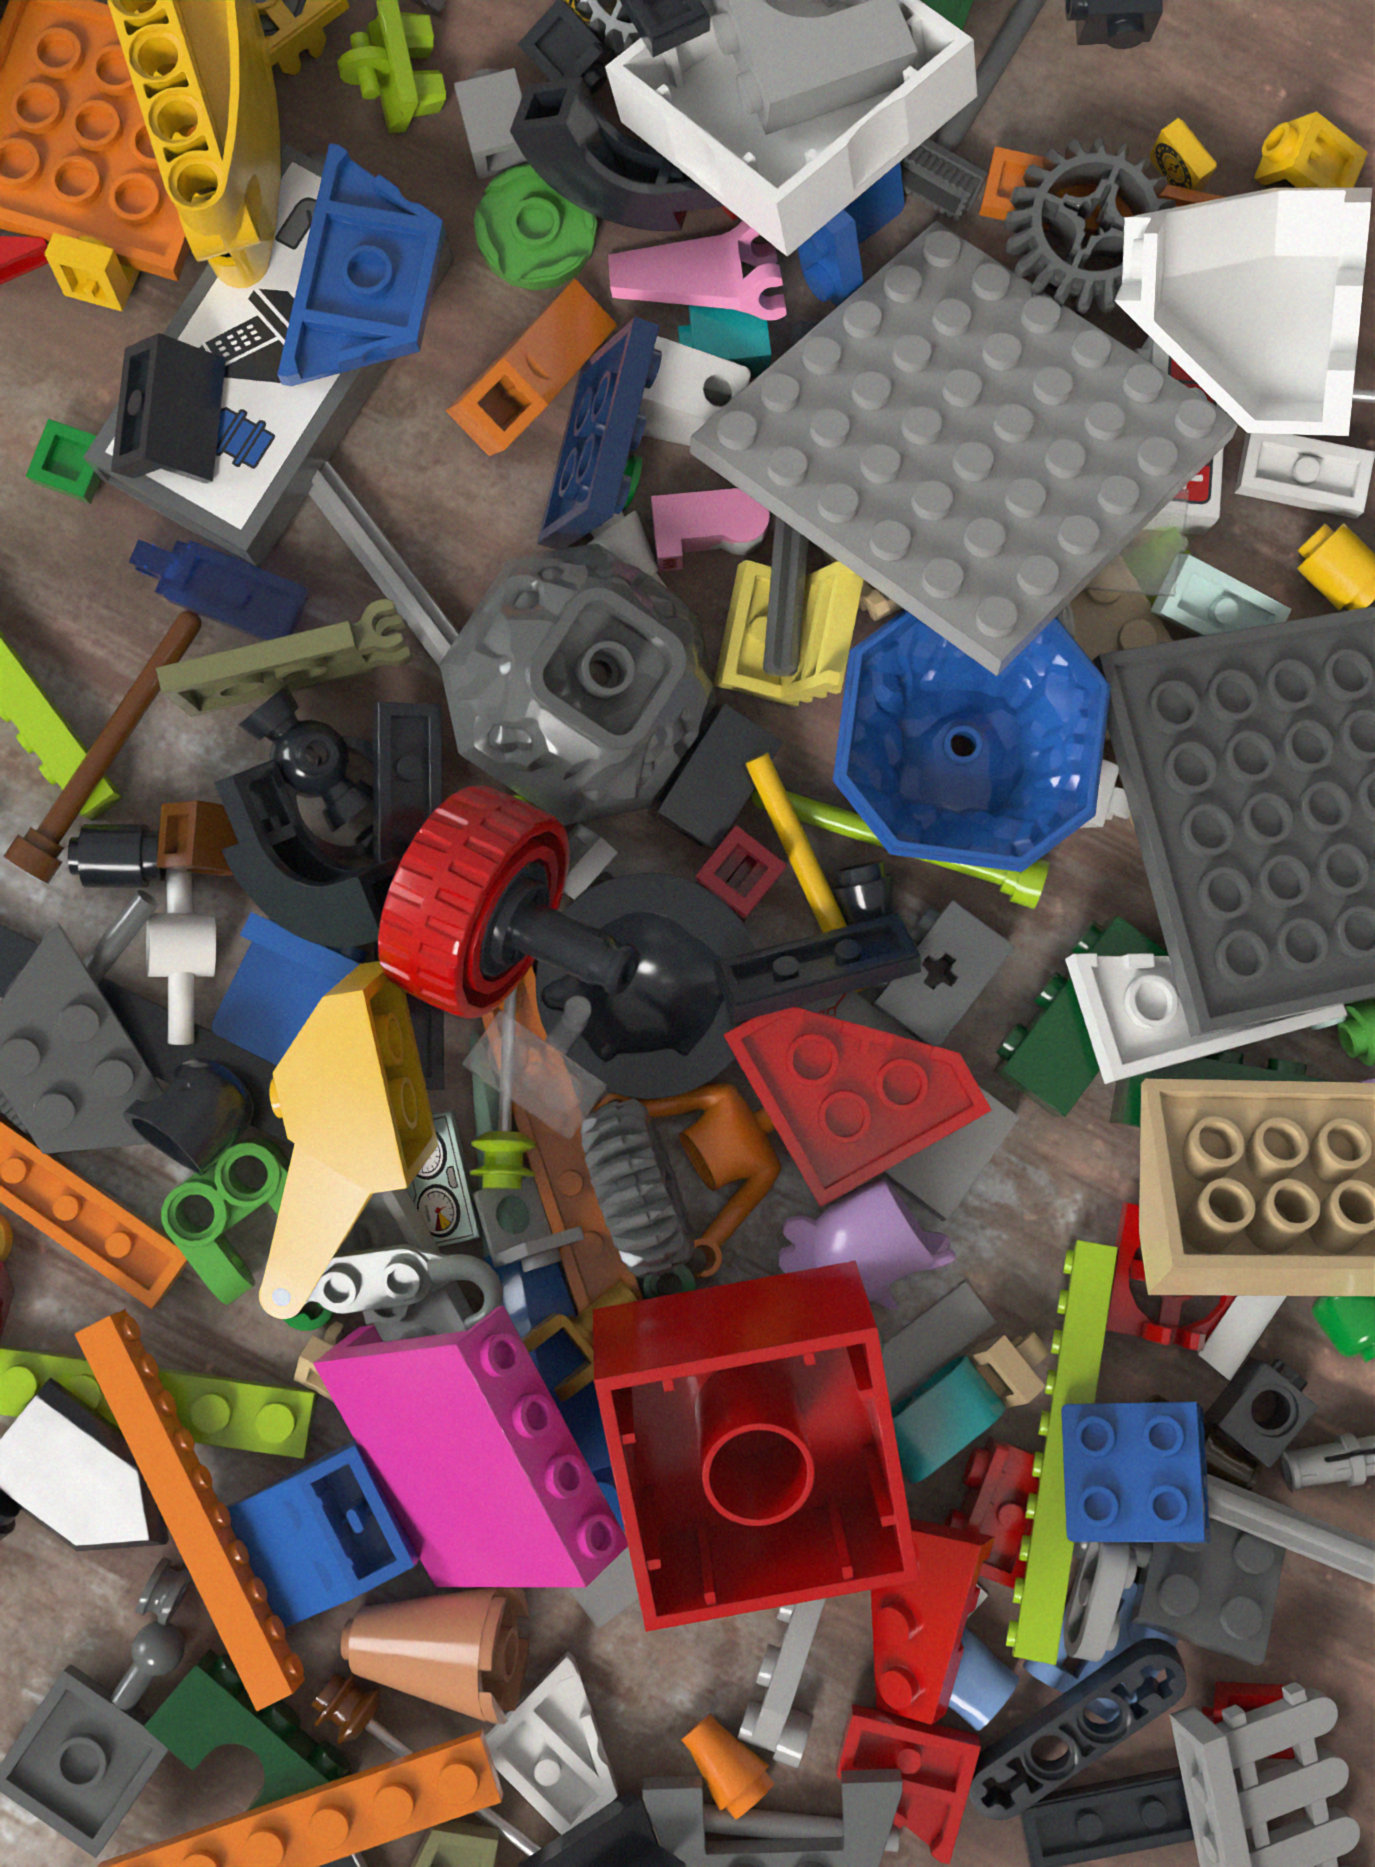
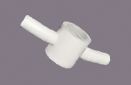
(180, 948)

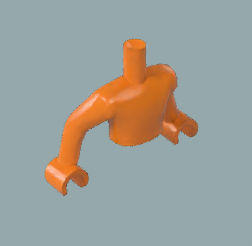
(723, 1148)

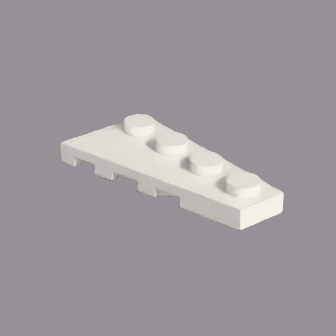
(1140, 1020)

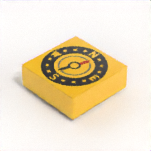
(1182, 157)

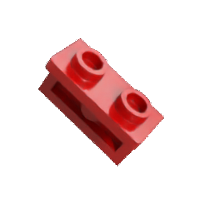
(996, 1505)

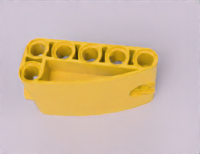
(214, 71)

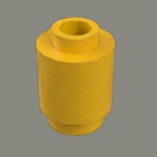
(1339, 567)

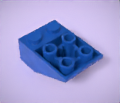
(321, 1535)

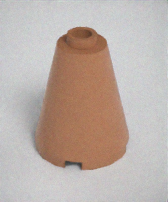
(445, 1649)

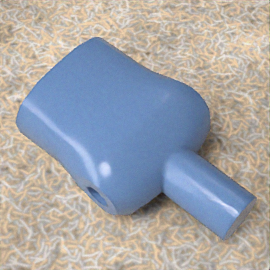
(981, 1682)

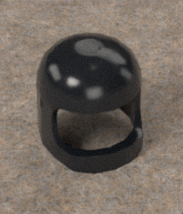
(195, 1115)

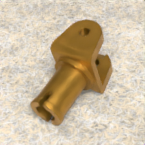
(580, 1333)

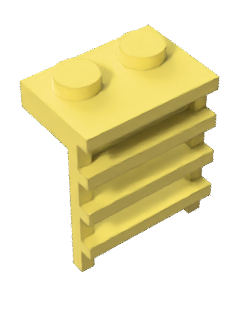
(825, 639)

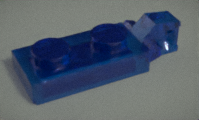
(223, 588)

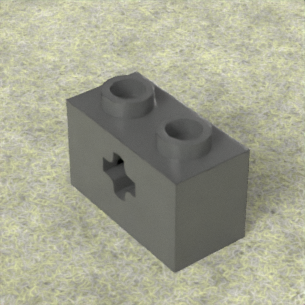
(972, 957)

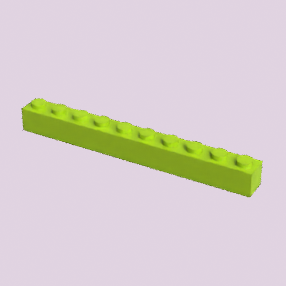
(46, 730)
(1073, 1381)

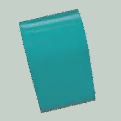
(943, 1417)

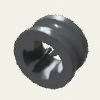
(164, 1591)

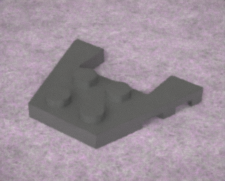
(867, 1810)

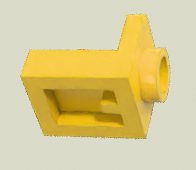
(1310, 155)
(90, 271)

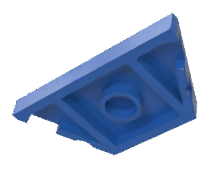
(361, 275)

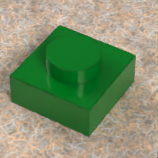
(60, 462)

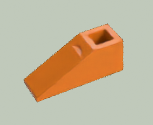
(532, 369)

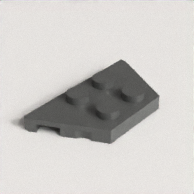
(68, 1054)

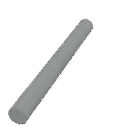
(779, 1825)

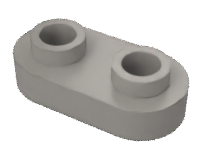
(1092, 1612)

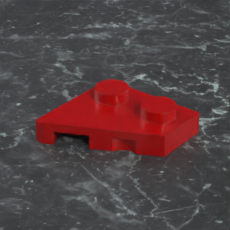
(933, 1765)

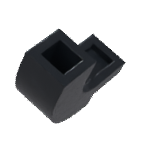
(597, 164)
(289, 873)

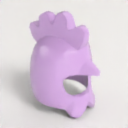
(873, 1229)

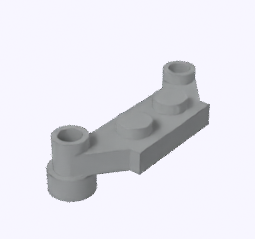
(774, 1722)

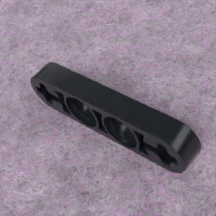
(1084, 1738)

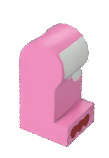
(706, 522)

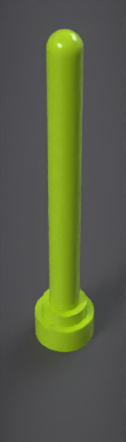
(1021, 886)

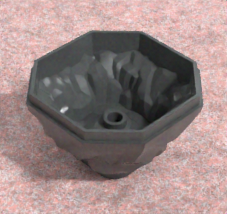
(527, 694)

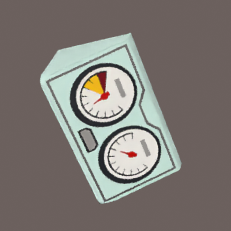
(444, 1188)

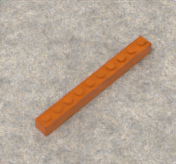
(191, 1509)

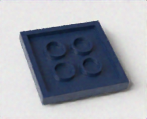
(599, 435)

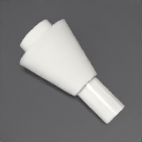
(628, 541)

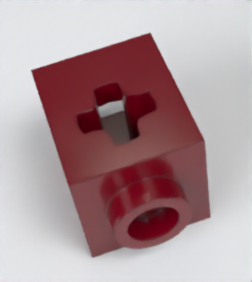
(741, 872)

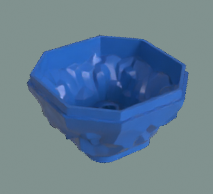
(1031, 735)

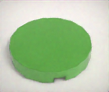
(532, 231)

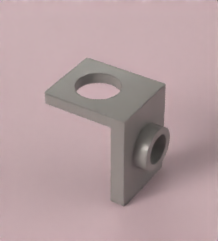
(532, 1246)

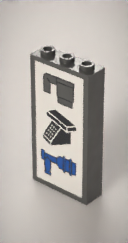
(268, 431)

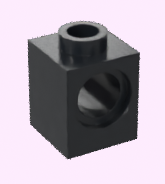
(1233, 1413)

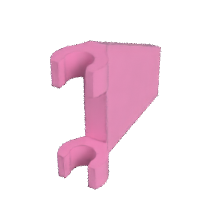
(702, 273)

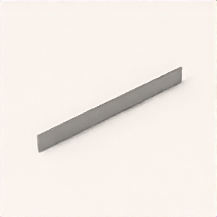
(906, 1361)

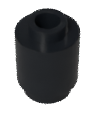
(115, 856)

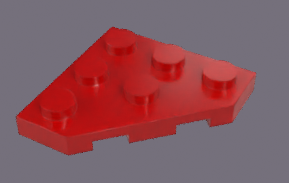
(851, 1094)

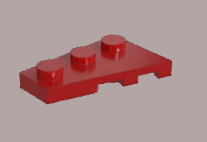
(923, 1622)

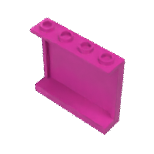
(474, 1456)

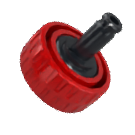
(484, 903)

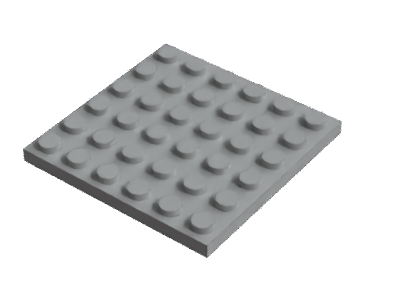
(964, 444)

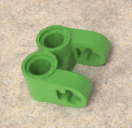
(207, 1246)

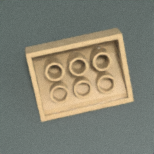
(1257, 1187)

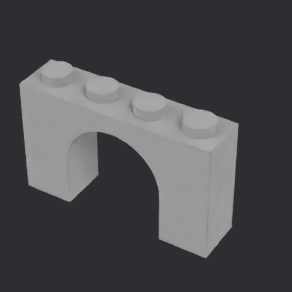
(812, 64)

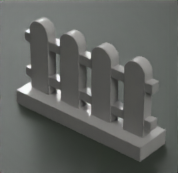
(1232, 1811)

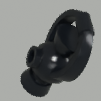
(325, 777)

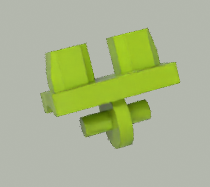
(384, 67)

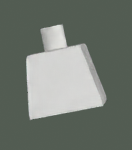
(688, 391)

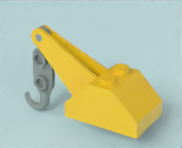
(359, 1128)

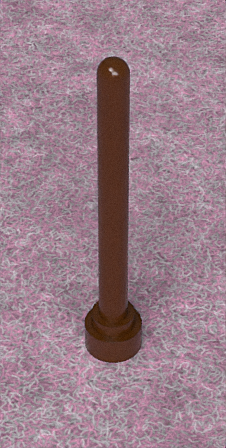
(40, 848)

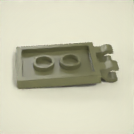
(294, 660)

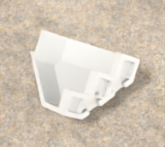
(1257, 300)

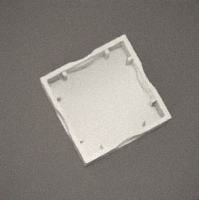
(805, 173)

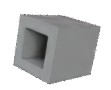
(487, 110)

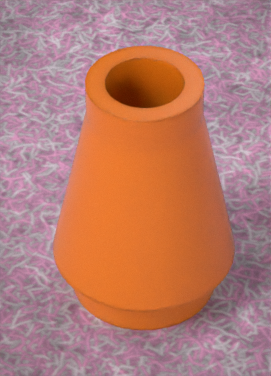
(728, 1767)

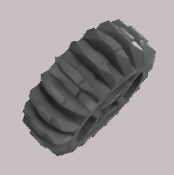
(1067, 220)
(637, 1188)

